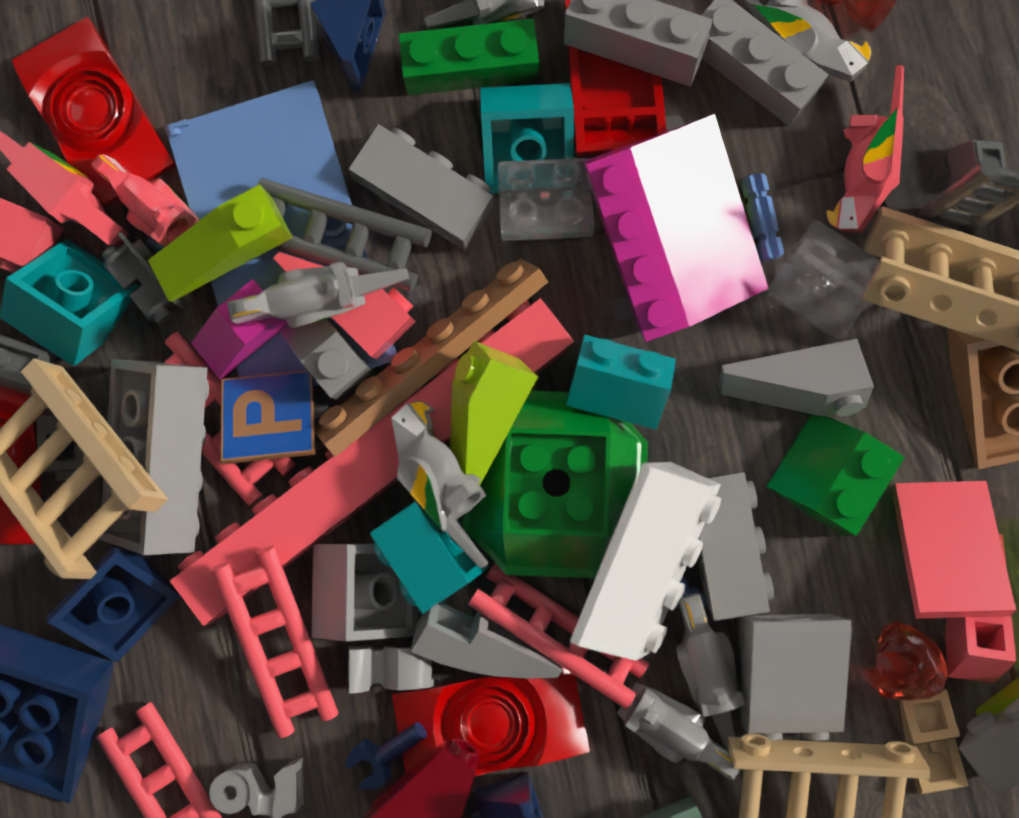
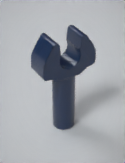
(382, 755)

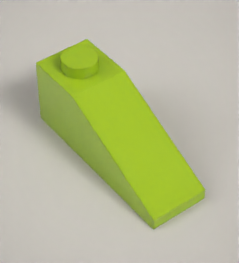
(220, 242)
(484, 405)

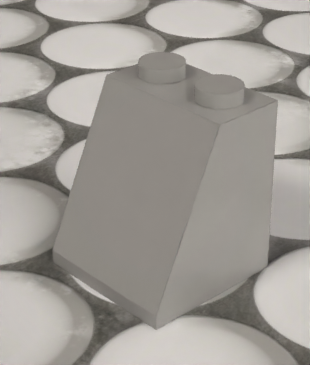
(793, 674)

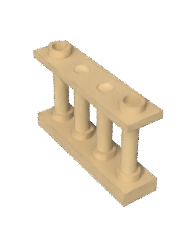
(945, 277)
(103, 456)
(801, 758)

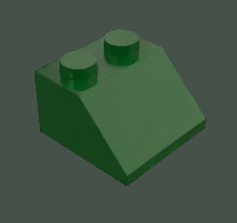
(835, 473)

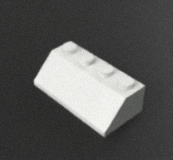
(647, 561)

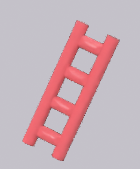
(239, 480)
(285, 615)
(533, 634)
(176, 768)

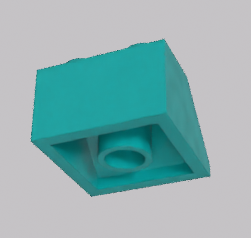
(525, 125)
(65, 301)
(621, 382)
(423, 557)

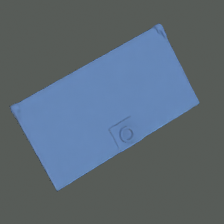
(277, 140)

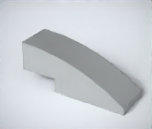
(477, 645)

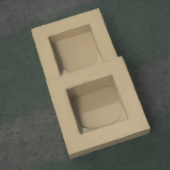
(933, 730)

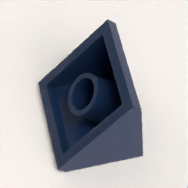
(351, 34)
(115, 604)

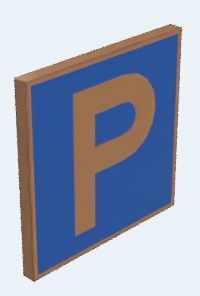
(267, 417)

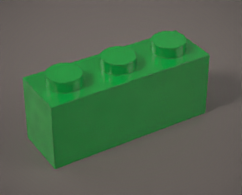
(469, 57)

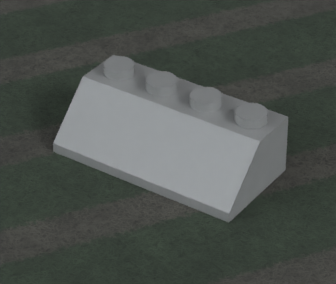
(161, 422)

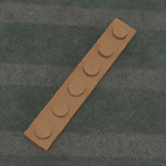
(418, 364)

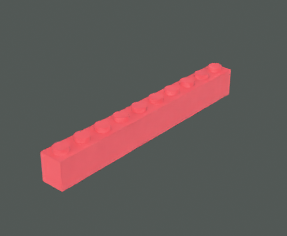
(354, 478)

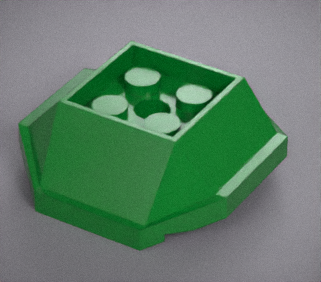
(565, 534)

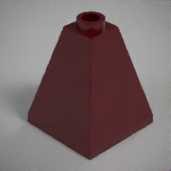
(433, 787)

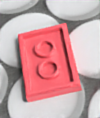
(952, 550)

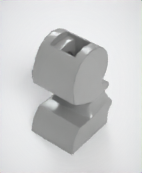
(387, 666)
(246, 786)

